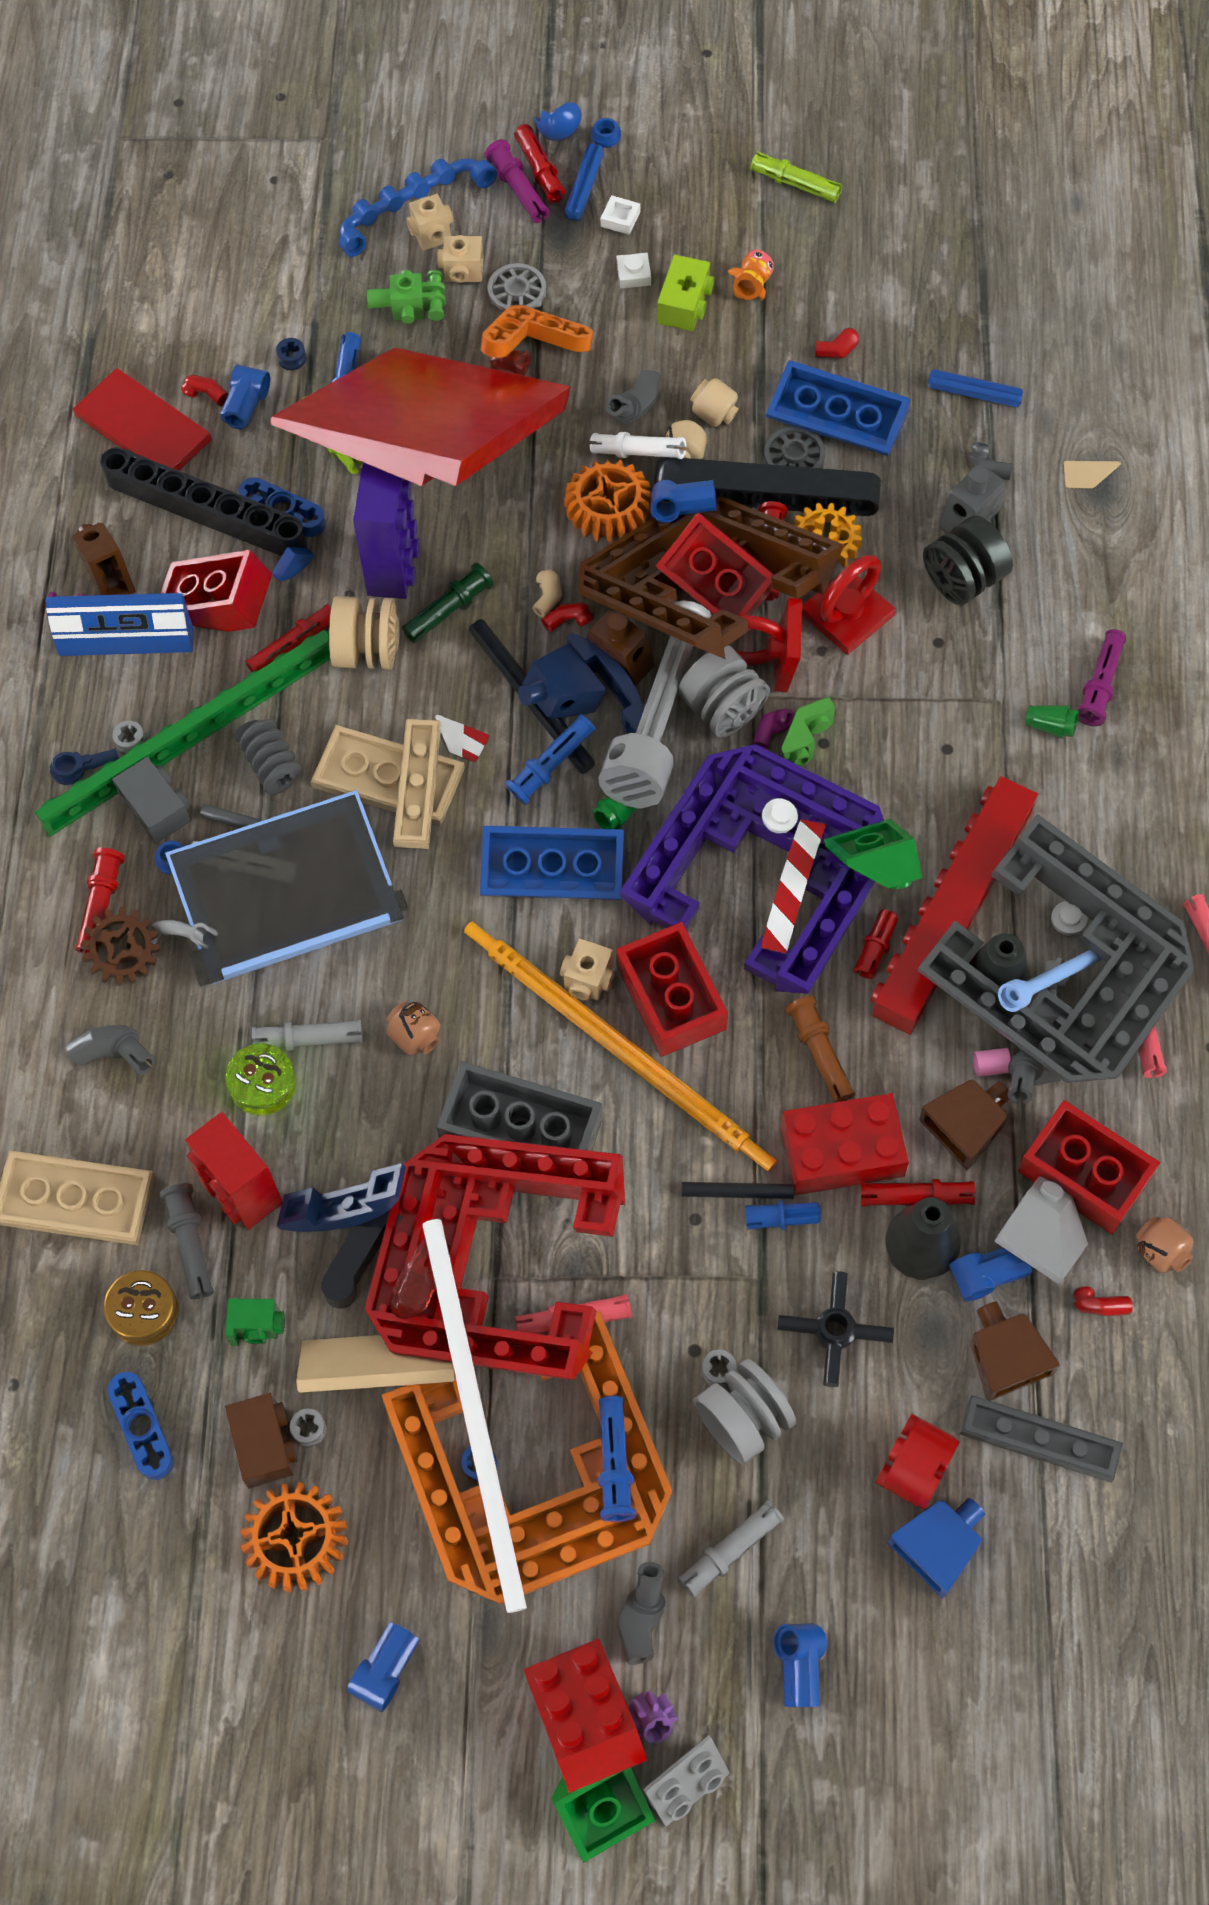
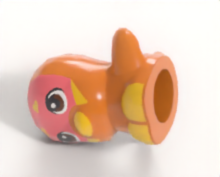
(752, 275)

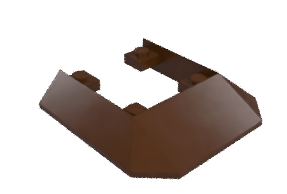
(628, 581)

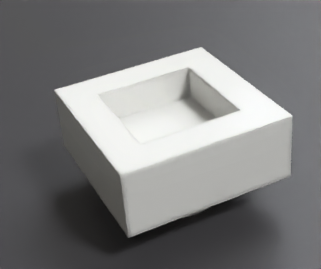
(620, 215)
(633, 270)

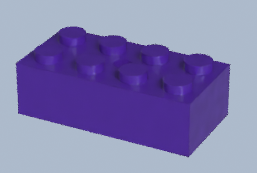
(386, 533)

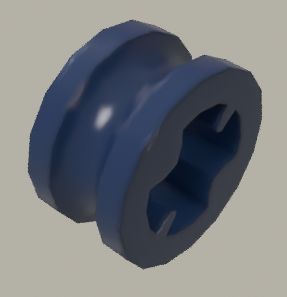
(291, 345)

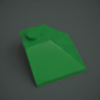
(880, 853)
(602, 1812)

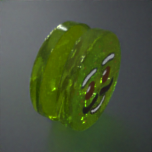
(260, 1079)

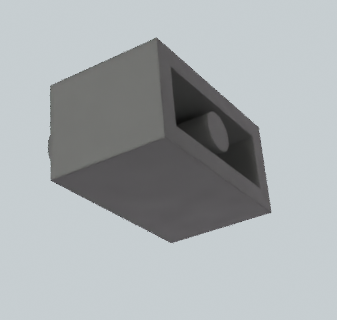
(152, 800)

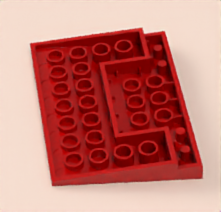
(424, 415)

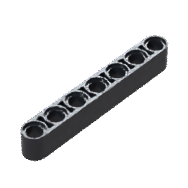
(790, 485)
(201, 501)

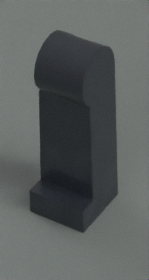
(352, 1261)

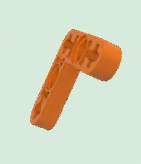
(524, 321)

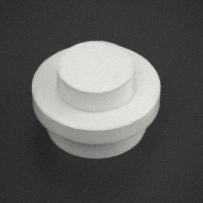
(779, 815)
(1068, 919)

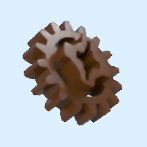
(105, 938)

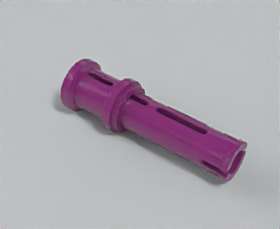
(511, 172)
(1099, 689)

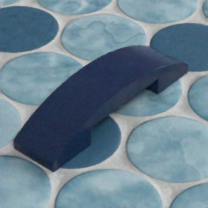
(614, 678)
(312, 1211)

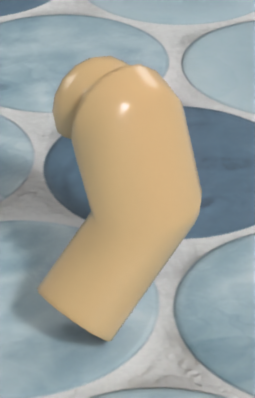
(552, 592)

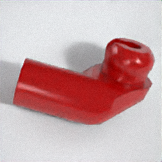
(565, 612)

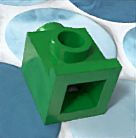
(253, 1321)

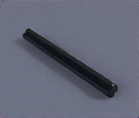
(515, 675)

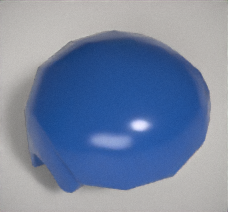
(560, 122)

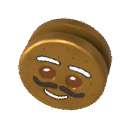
(141, 1307)

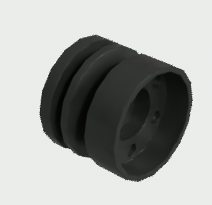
(967, 560)

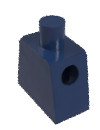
(562, 685)

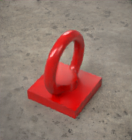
(850, 606)
(782, 643)

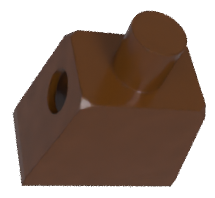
(99, 548)
(624, 643)
(967, 1119)
(1009, 1352)

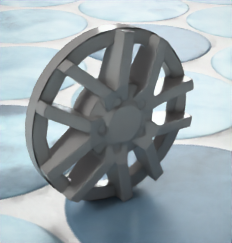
(517, 287)

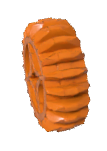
(595, 513)
(276, 1539)

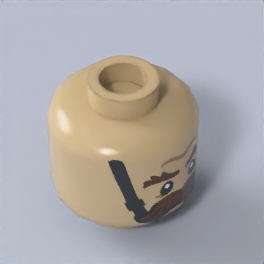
(694, 436)

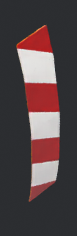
(792, 886)

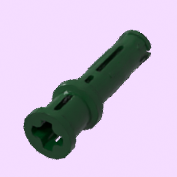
(458, 594)

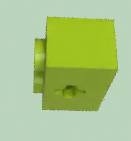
(684, 293)

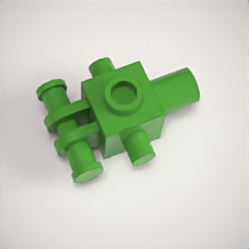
(411, 296)

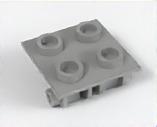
(687, 1781)

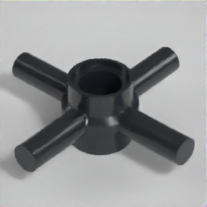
(833, 1343)

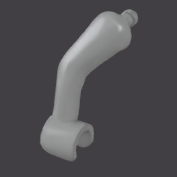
(174, 927)

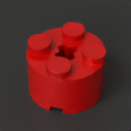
(918, 1461)

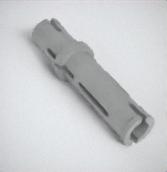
(309, 1034)
(718, 1559)

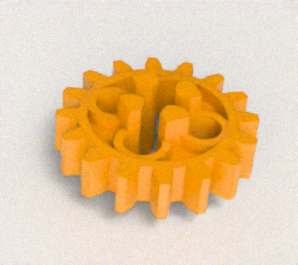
(841, 528)

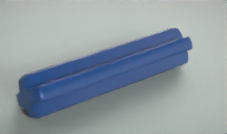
(584, 182)
(975, 388)

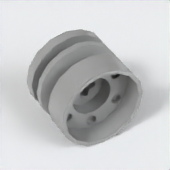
(723, 692)
(739, 1415)

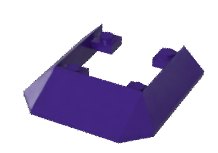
(722, 807)

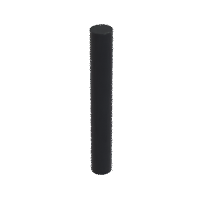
(737, 1190)

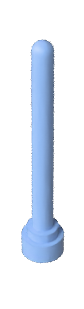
(1018, 993)

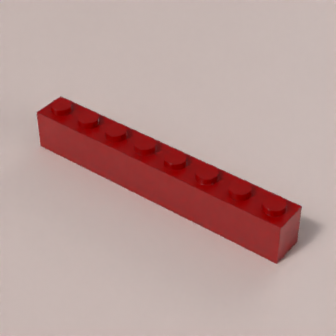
(957, 899)

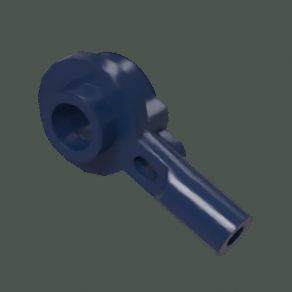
(70, 767)

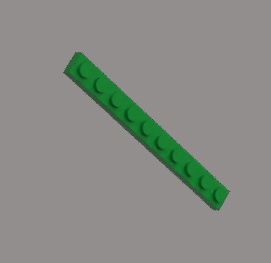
(187, 732)

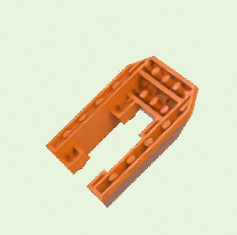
(551, 1537)

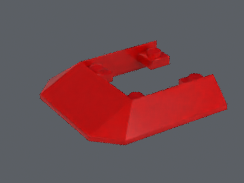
(474, 1181)

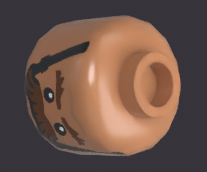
(413, 1028)
(1165, 1244)

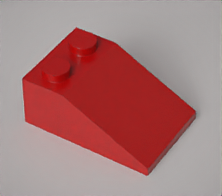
(716, 569)
(221, 589)

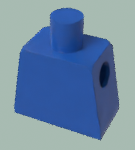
(939, 1542)

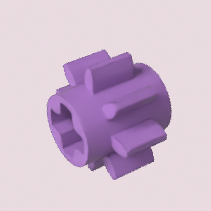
(653, 1716)

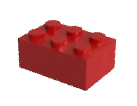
(671, 989)
(844, 1144)
(1089, 1164)
(232, 1172)
(585, 1715)

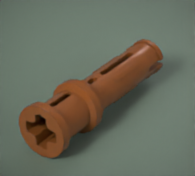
(815, 1035)

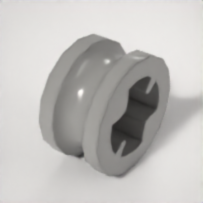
(123, 729)
(707, 1366)
(303, 1415)

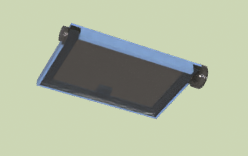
(284, 887)

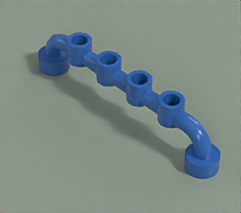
(351, 239)

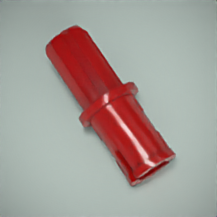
(876, 944)

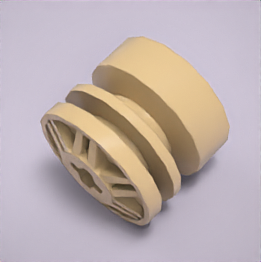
(363, 633)

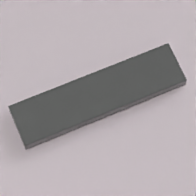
(1041, 1438)

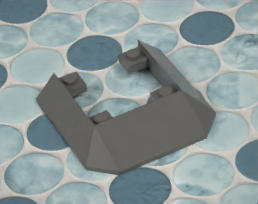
(1133, 933)

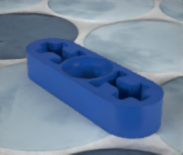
(274, 494)
(160, 1446)

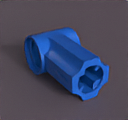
(246, 389)
(685, 499)
(981, 1274)
(800, 1649)
(378, 1677)

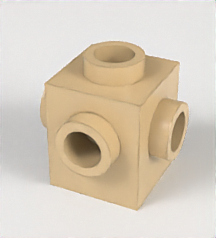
(429, 221)
(461, 258)
(588, 970)

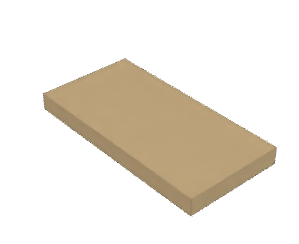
(373, 769)
(74, 1197)
(363, 1364)

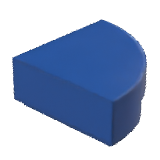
(292, 562)

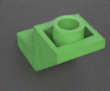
(809, 719)

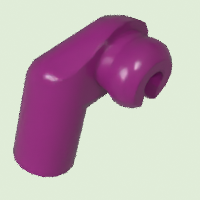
(772, 724)

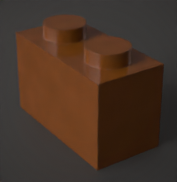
(260, 1440)

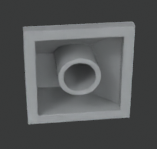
(1045, 1230)

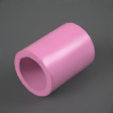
(991, 1062)

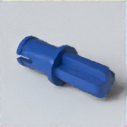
(782, 1215)

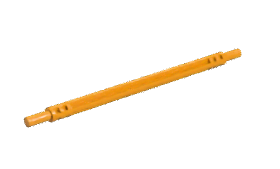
(621, 1047)

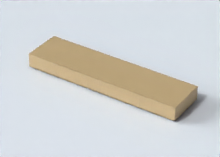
(417, 784)

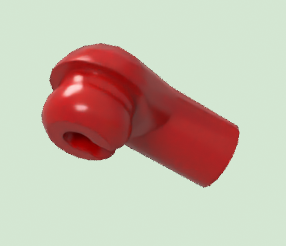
(840, 346)
(207, 385)
(1103, 1306)

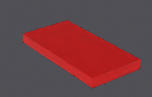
(141, 421)

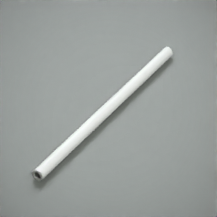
(474, 1417)

